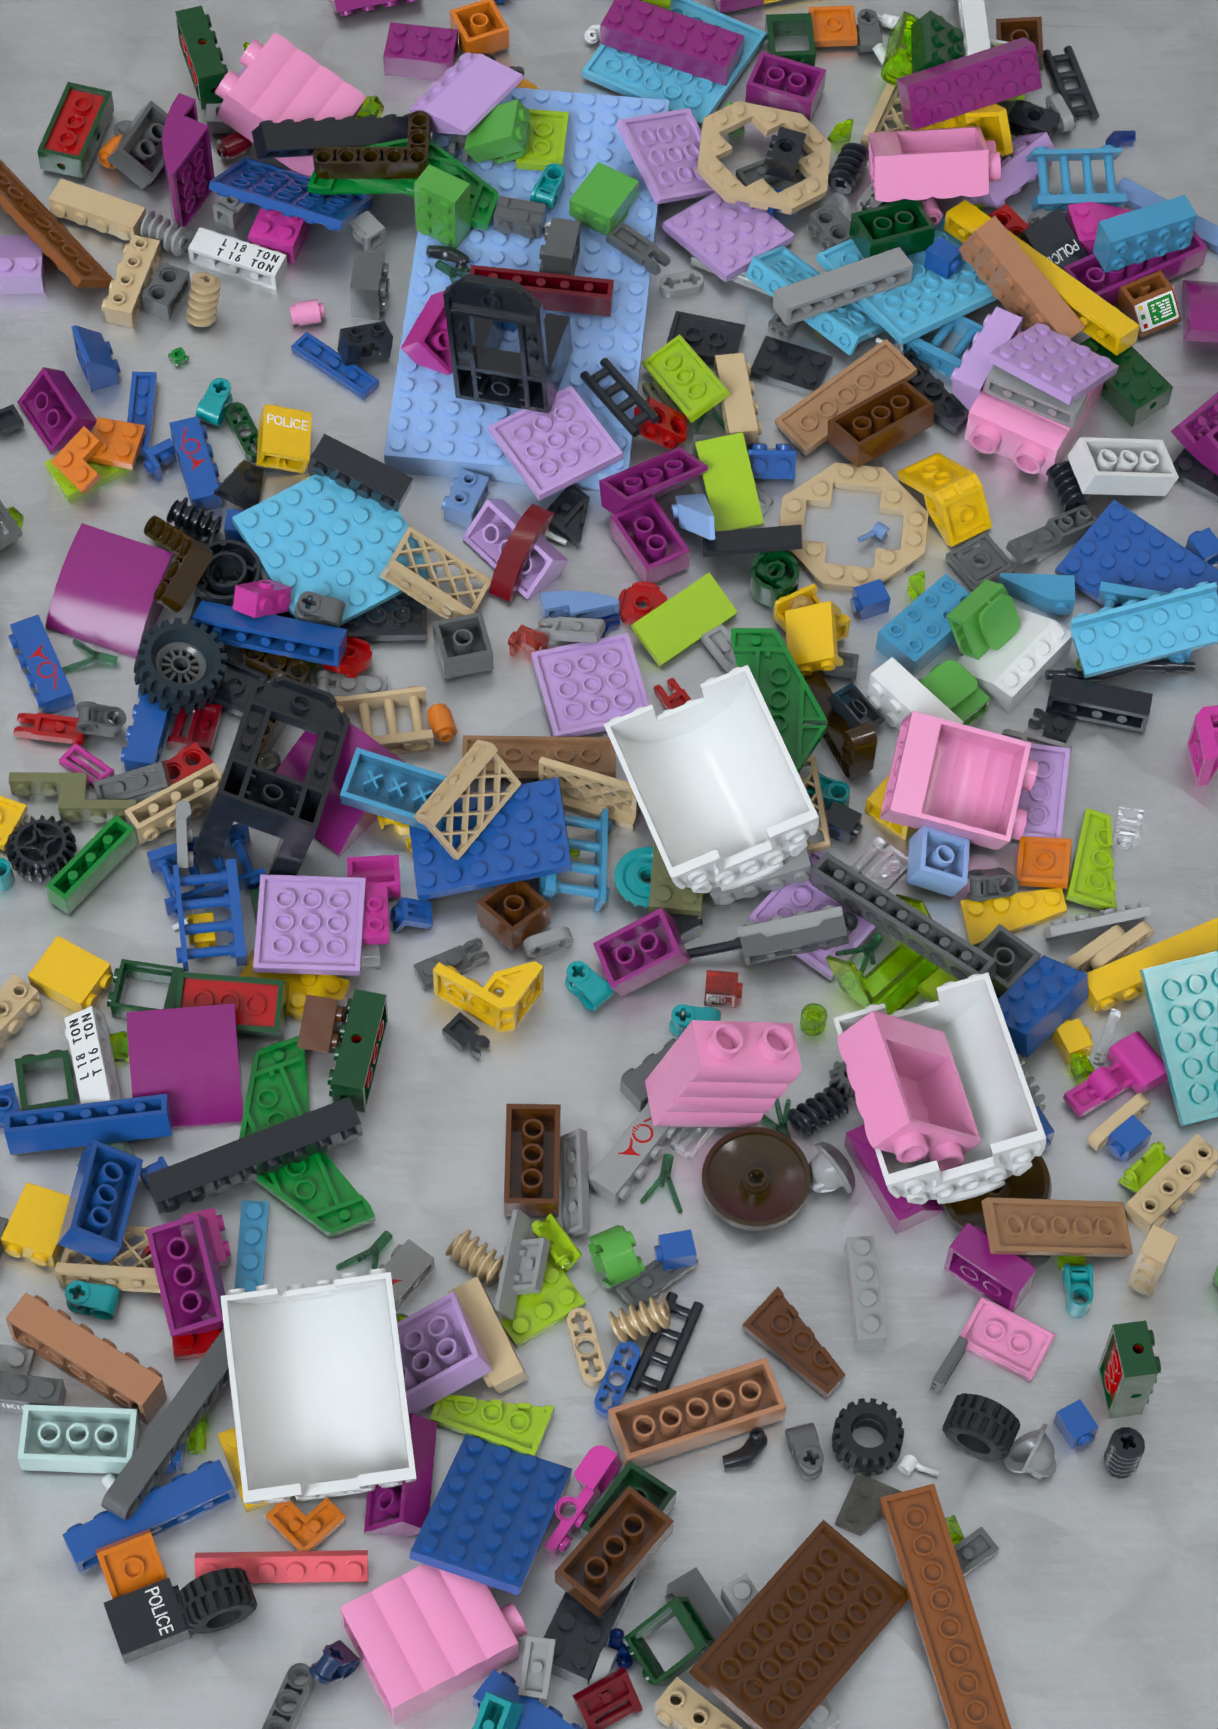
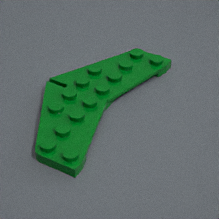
(482, 195)
(782, 689)
(315, 1185)

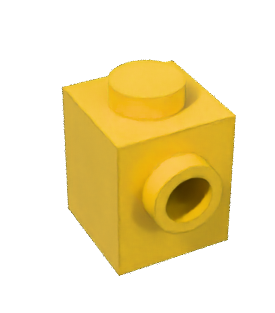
(1072, 1038)

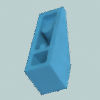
(1042, 591)

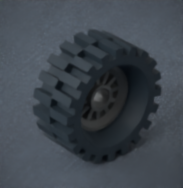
(184, 648)

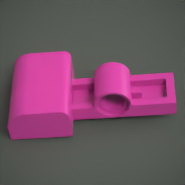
(382, 882)
(1133, 1066)
(594, 1477)

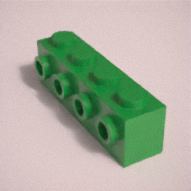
(91, 864)

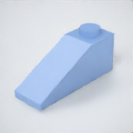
(694, 514)

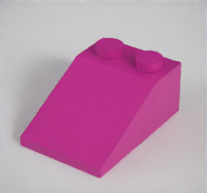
(1084, 221)

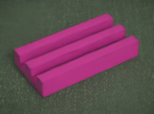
(63, 761)

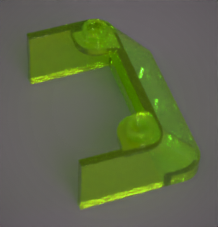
(889, 982)

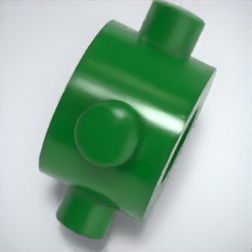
(178, 356)

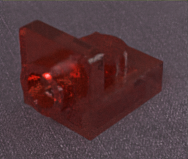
(528, 639)

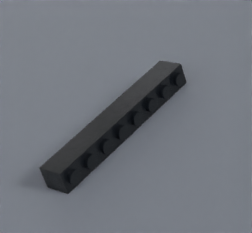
(304, 137)
(254, 1155)

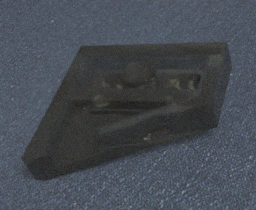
(862, 1504)

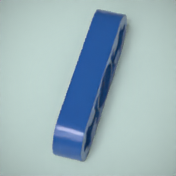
(617, 1358)

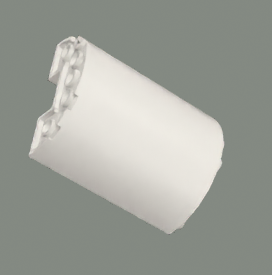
(716, 785)
(993, 1087)
(318, 1389)

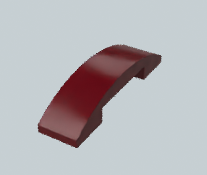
(517, 551)

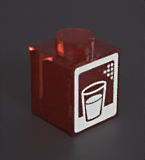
(722, 989)

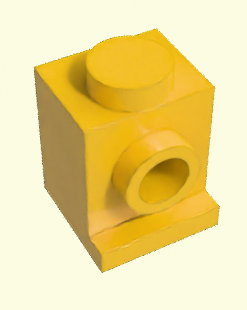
(204, 939)

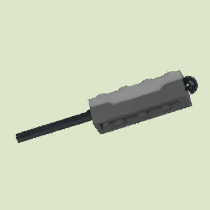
(786, 936)

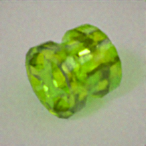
(811, 1025)

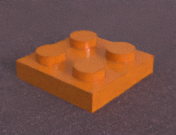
(834, 26)
(120, 443)
(1044, 862)
(131, 1563)

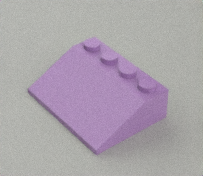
(466, 93)
(21, 266)
(439, 1352)

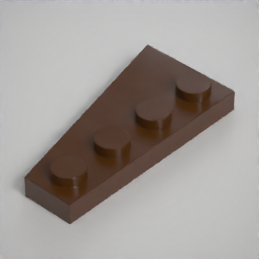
(787, 1337)

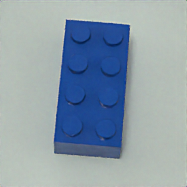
(1041, 1002)
(100, 1202)

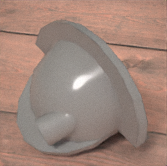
(830, 1170)
(1032, 1454)

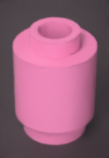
(932, 210)
(307, 312)

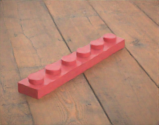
(289, 1565)

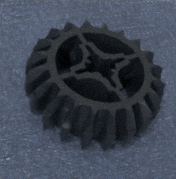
(28, 857)

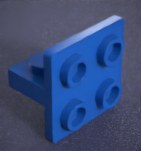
(772, 462)

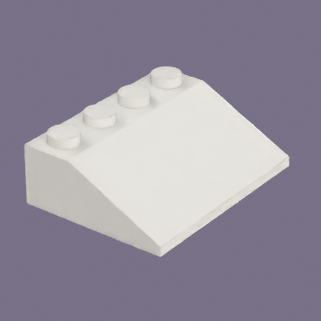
(1022, 662)

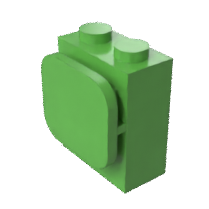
(500, 134)
(603, 199)
(984, 620)
(957, 691)

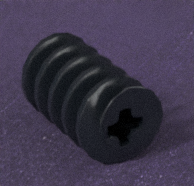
(848, 168)
(1066, 486)
(194, 520)
(817, 1110)
(1124, 1452)

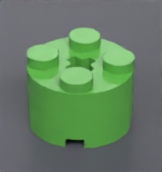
(615, 1256)

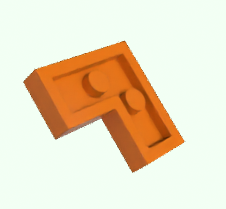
(74, 457)
(307, 1531)

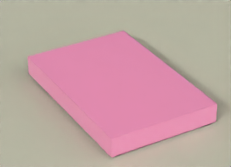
(1007, 1339)

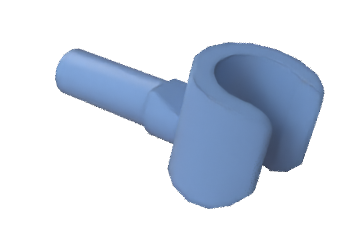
(879, 530)

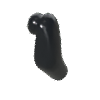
(448, 254)
(748, 1452)

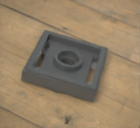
(986, 551)

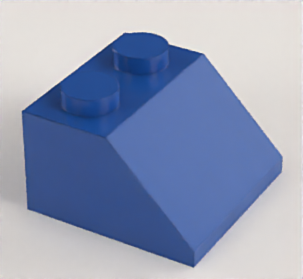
(95, 358)

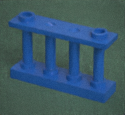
(165, 857)
(232, 924)

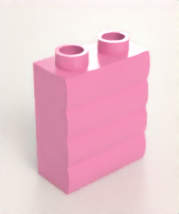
(282, 86)
(932, 163)
(1020, 434)
(958, 780)
(723, 1074)
(908, 1090)
(430, 1637)

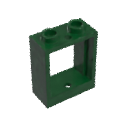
(791, 25)
(141, 971)
(50, 1060)
(694, 1628)

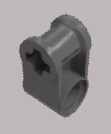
(868, 31)
(321, 610)
(95, 718)
(986, 884)
(805, 1447)

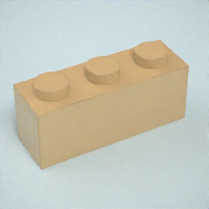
(1152, 1260)

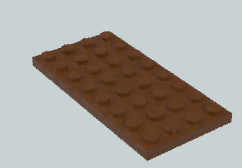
(800, 1632)

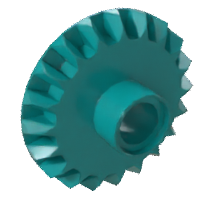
(631, 872)

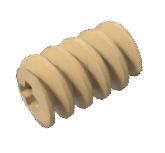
(203, 299)
(476, 1258)
(641, 1320)

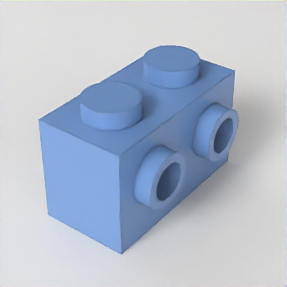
(466, 498)

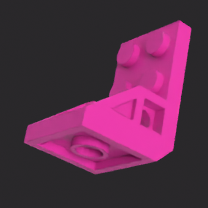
(1204, 744)

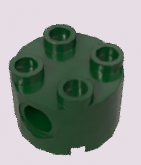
(773, 577)

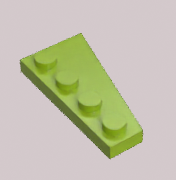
(1092, 867)
(501, 1423)

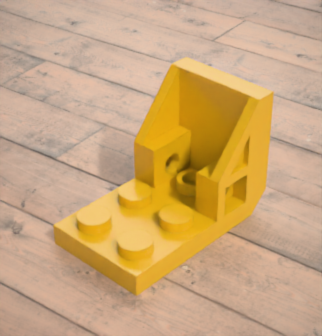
(993, 124)
(951, 497)
(498, 1010)

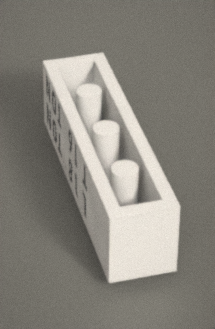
(238, 258)
(92, 1056)

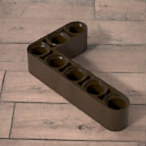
(379, 161)
(185, 568)
(288, 667)
(852, 747)

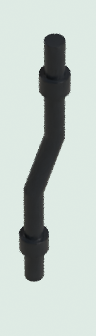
(1166, 666)

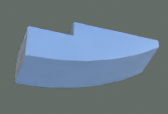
(577, 604)

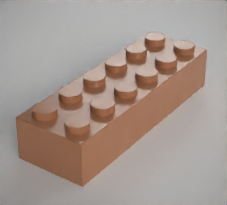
(1017, 280)
(86, 1357)
(697, 1413)

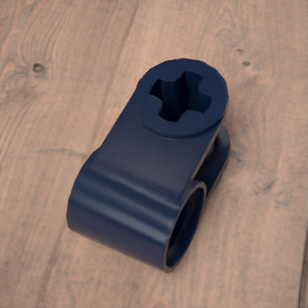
(335, 1663)

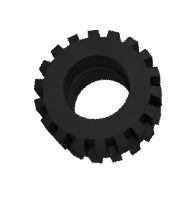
(873, 1416)
(981, 1426)
(217, 1600)

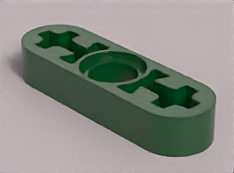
(245, 423)

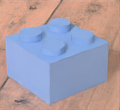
(938, 861)

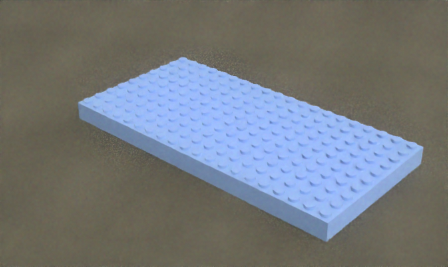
(442, 434)

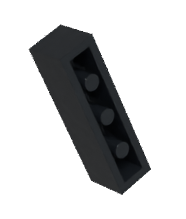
(360, 473)
(1099, 703)

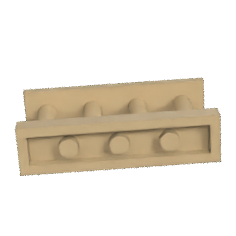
(398, 743)

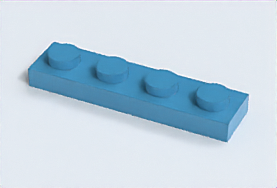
(252, 1244)

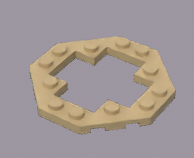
(760, 193)
(894, 500)

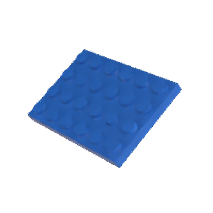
(288, 193)
(1134, 554)
(518, 844)
(491, 1514)

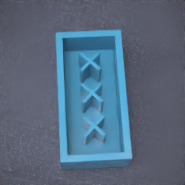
(1144, 233)
(922, 627)
(389, 787)

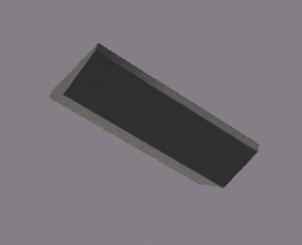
(754, 540)

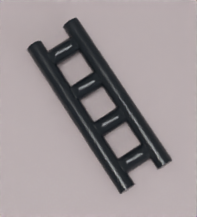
(1076, 74)
(621, 384)
(671, 1363)

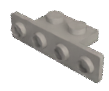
(522, 1265)

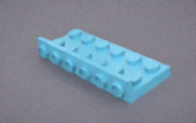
(842, 326)
(1146, 629)

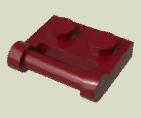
(202, 728)
(605, 1696)

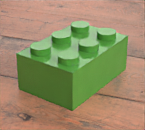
(442, 206)

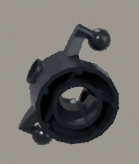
(230, 562)

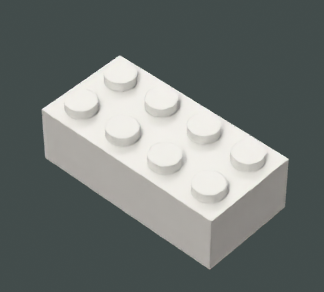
(1122, 466)
(899, 693)

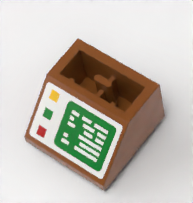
(1149, 303)

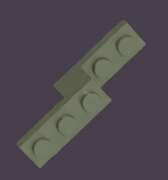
(73, 795)

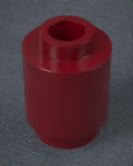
(232, 146)

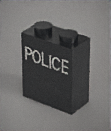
(1054, 239)
(147, 1620)

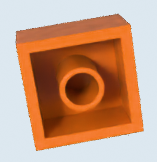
(480, 27)

